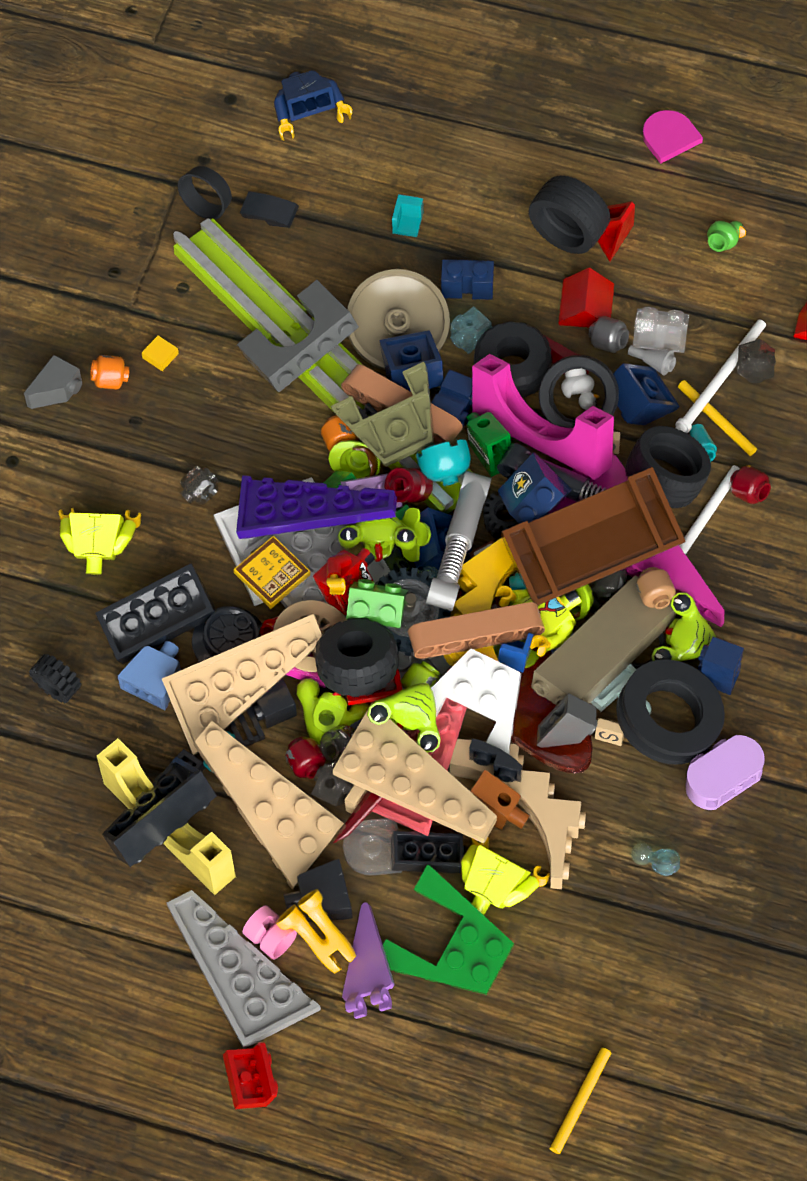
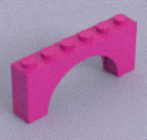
(583, 448)

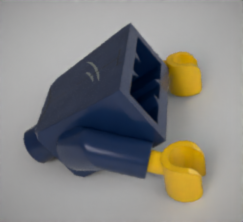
(305, 96)

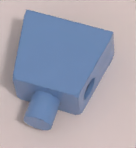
(145, 674)

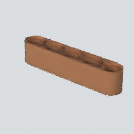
(382, 393)
(475, 630)

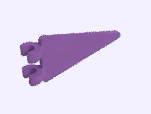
(369, 970)

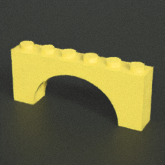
(203, 855)

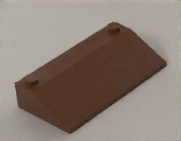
(593, 537)

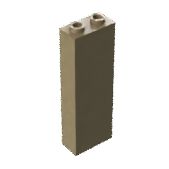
(601, 647)

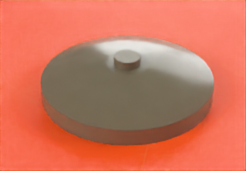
(393, 306)

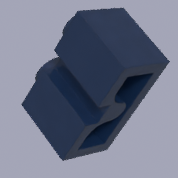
(467, 278)
(455, 396)
(721, 664)

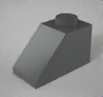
(53, 384)
(567, 723)

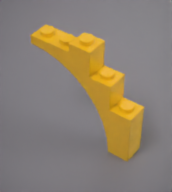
(481, 580)

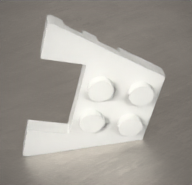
(484, 688)

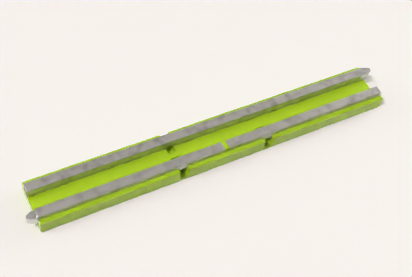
(273, 311)

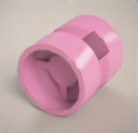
(263, 930)

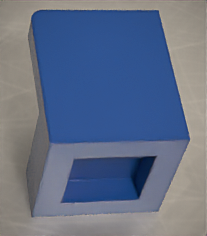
(516, 653)

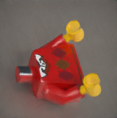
(340, 573)

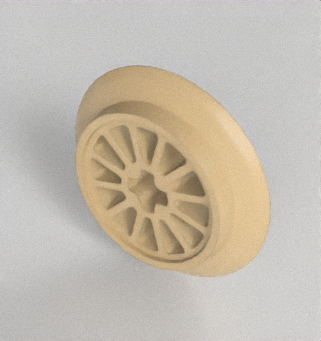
(324, 613)

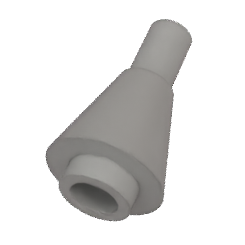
(660, 360)

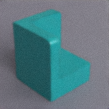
(407, 215)

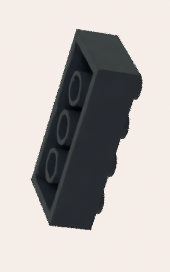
(415, 851)

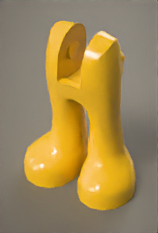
(322, 948)

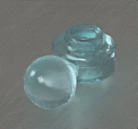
(663, 860)

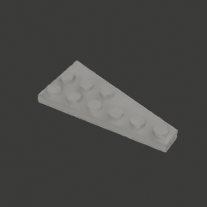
(244, 981)

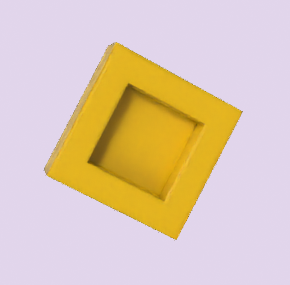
(160, 353)

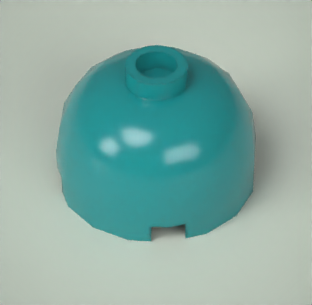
(445, 462)

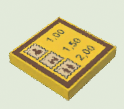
(272, 572)

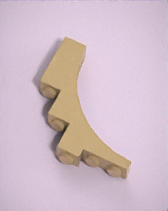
(554, 818)

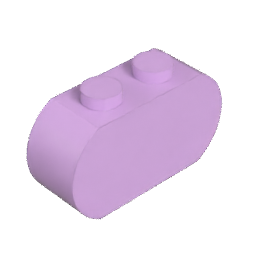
(724, 771)

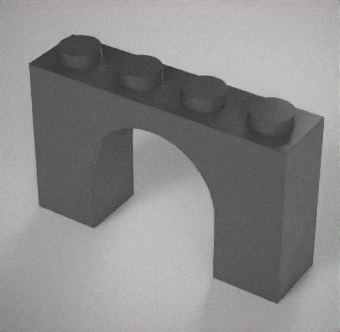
(285, 364)

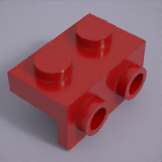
(250, 1076)

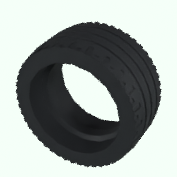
(569, 214)
(576, 362)
(679, 451)

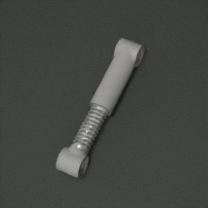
(459, 540)

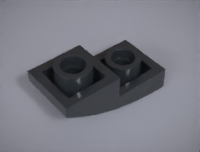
(269, 208)
(505, 766)

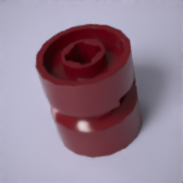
(409, 484)

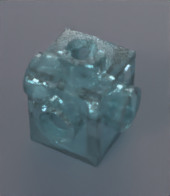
(468, 328)

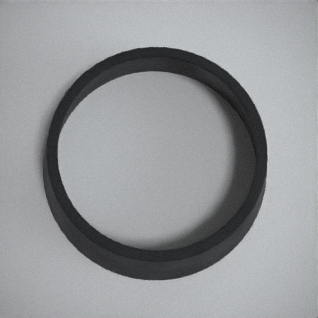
(195, 201)

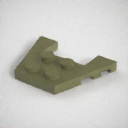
(397, 429)

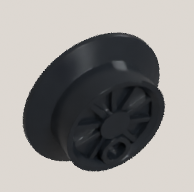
(223, 631)

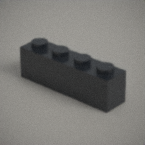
(159, 812)

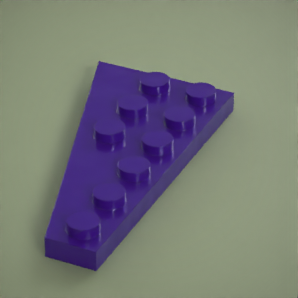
(300, 505)

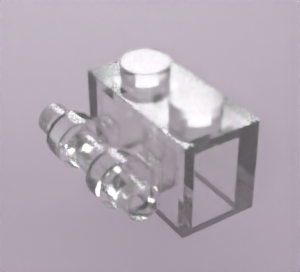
(660, 329)

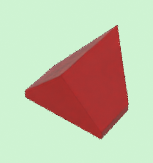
(618, 228)

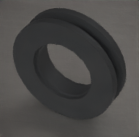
(686, 683)

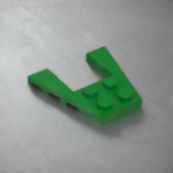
(473, 953)

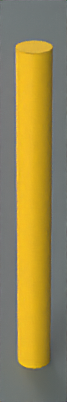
(718, 419)
(580, 1100)

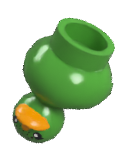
(725, 235)

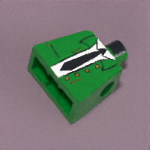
(484, 433)

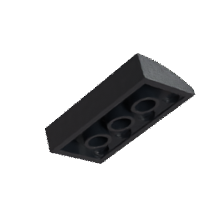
(156, 613)

